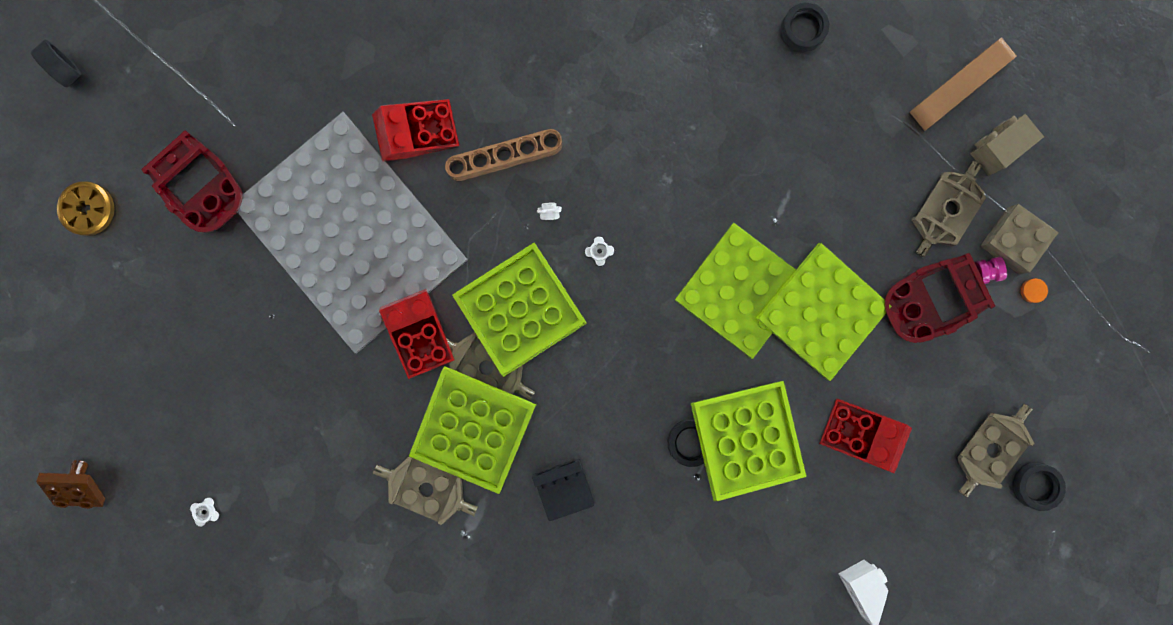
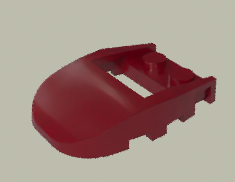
(213, 203)
(912, 308)

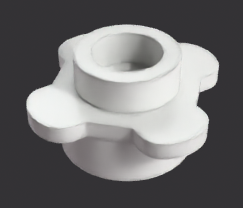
(549, 211)
(599, 244)
(197, 512)

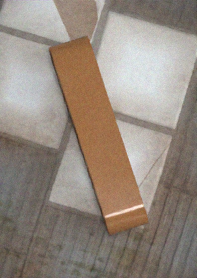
(963, 84)
(491, 153)

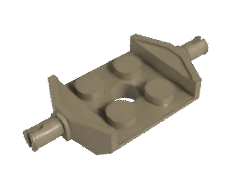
(935, 222)
(468, 358)
(1011, 439)
(405, 490)

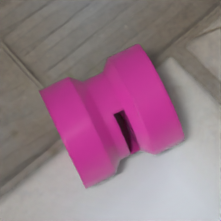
(992, 270)

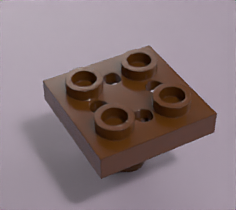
(71, 488)

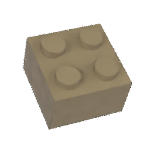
(1006, 143)
(1019, 239)

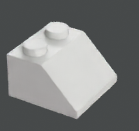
(866, 589)

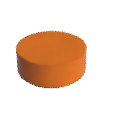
(1034, 290)

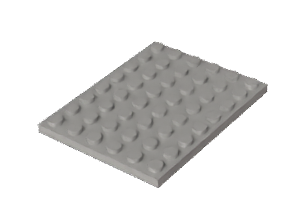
(348, 230)

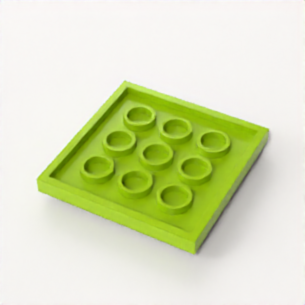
(735, 288)
(519, 309)
(823, 312)
(472, 430)
(748, 440)

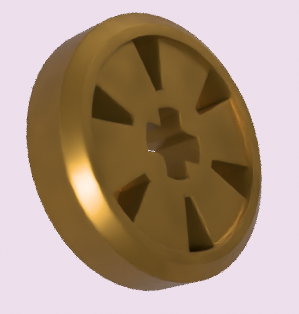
(98, 216)

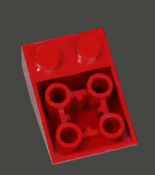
(414, 129)
(416, 333)
(866, 435)

